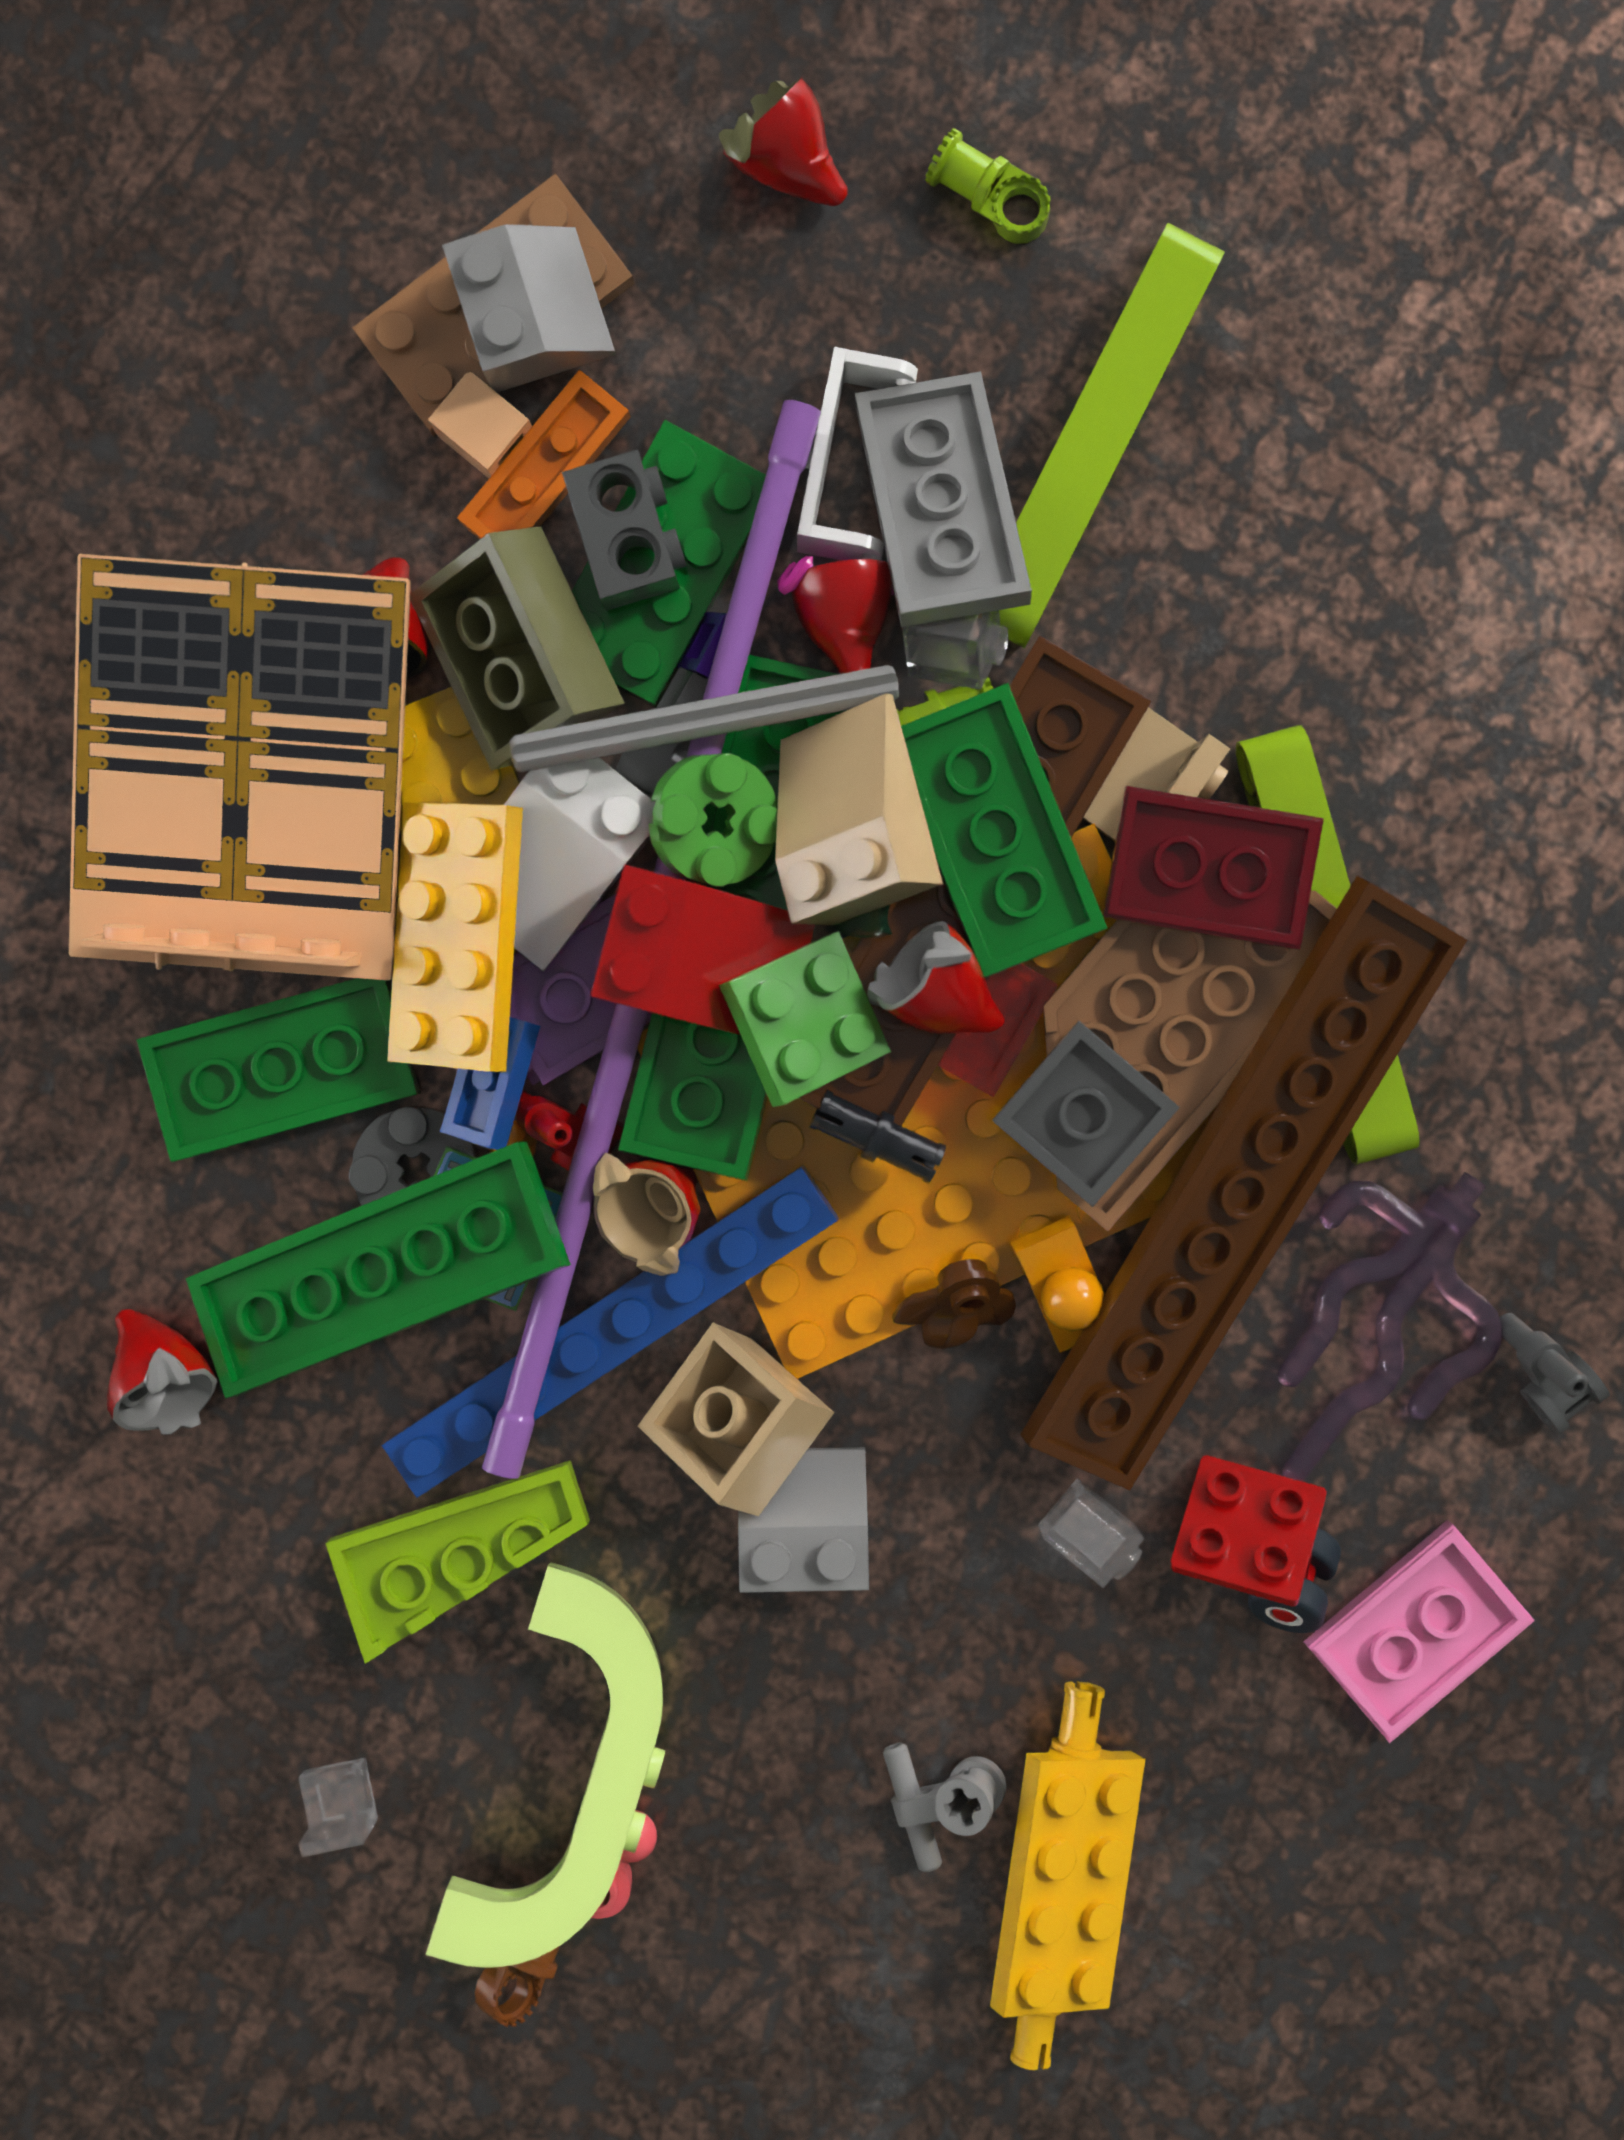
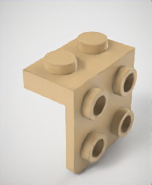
(1158, 760)

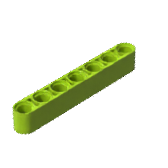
(1108, 415)
(1284, 776)

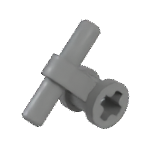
(949, 1802)

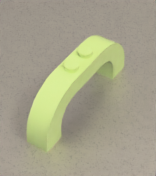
(520, 1924)

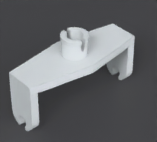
(861, 370)

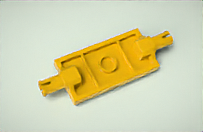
(1066, 1878)

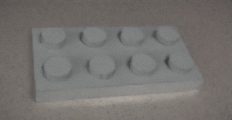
(942, 499)

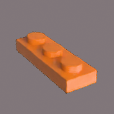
(531, 476)

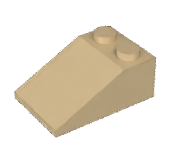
(850, 818)

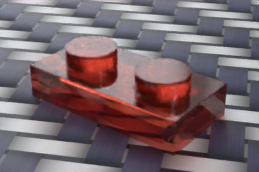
(987, 1057)

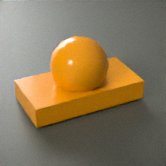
(1061, 1280)

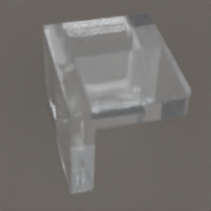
(337, 1807)

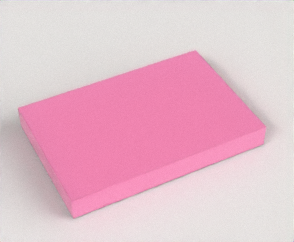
(1419, 1631)

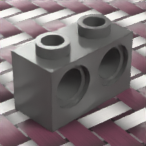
(611, 534)

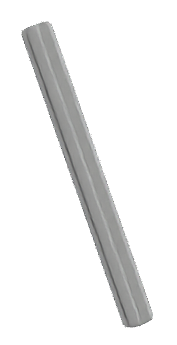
(700, 718)

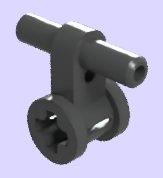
(1560, 1381)

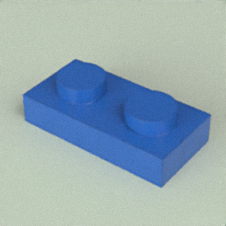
(486, 1102)

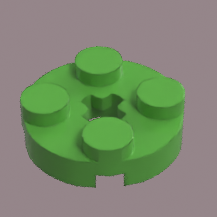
(679, 814)

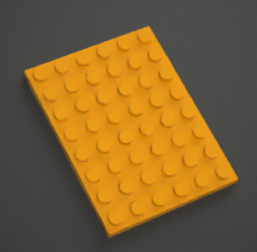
(892, 1225)

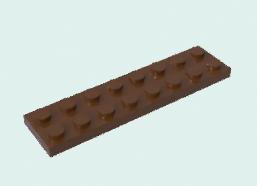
(1078, 731)

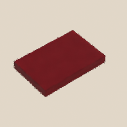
(1212, 867)

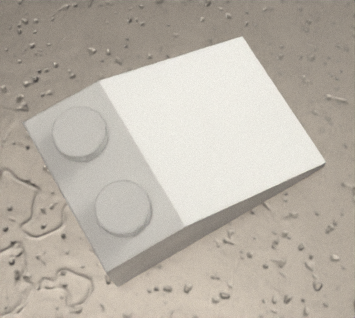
(575, 839)

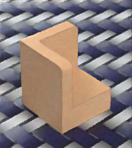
(479, 424)

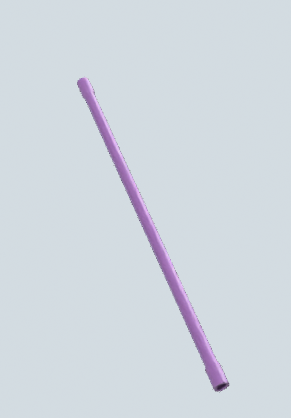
(516, 1417)

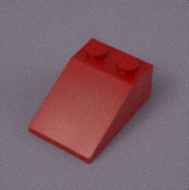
(682, 940)

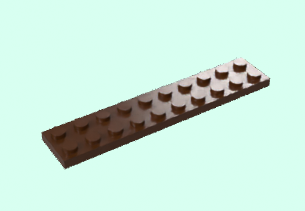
(1244, 1184)

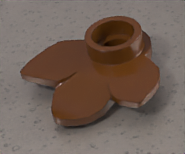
(960, 1303)

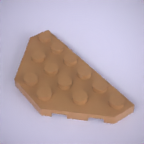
(1182, 1016)

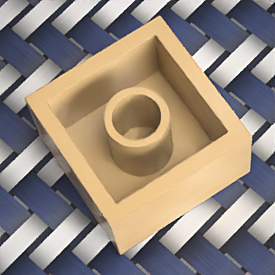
(735, 1420)

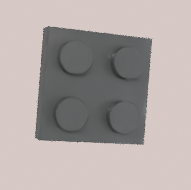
(1085, 1113)

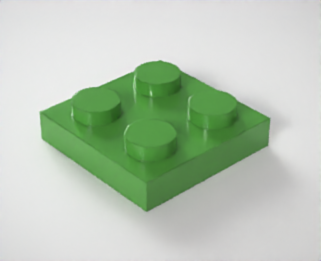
(805, 1019)

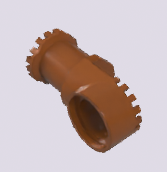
(530, 1981)

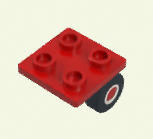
(1259, 1539)

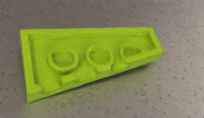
(432, 1558)

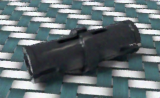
(877, 1136)

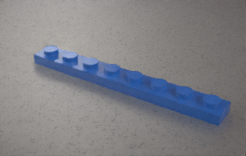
(620, 1325)

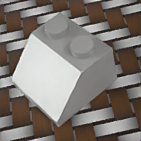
(528, 302)
(810, 1529)

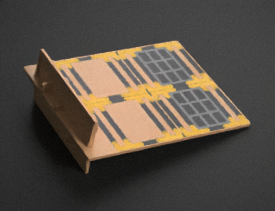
(237, 766)

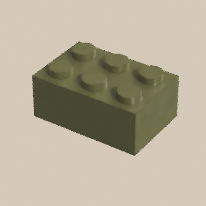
(514, 641)

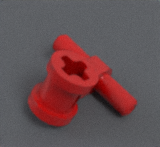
(556, 1126)

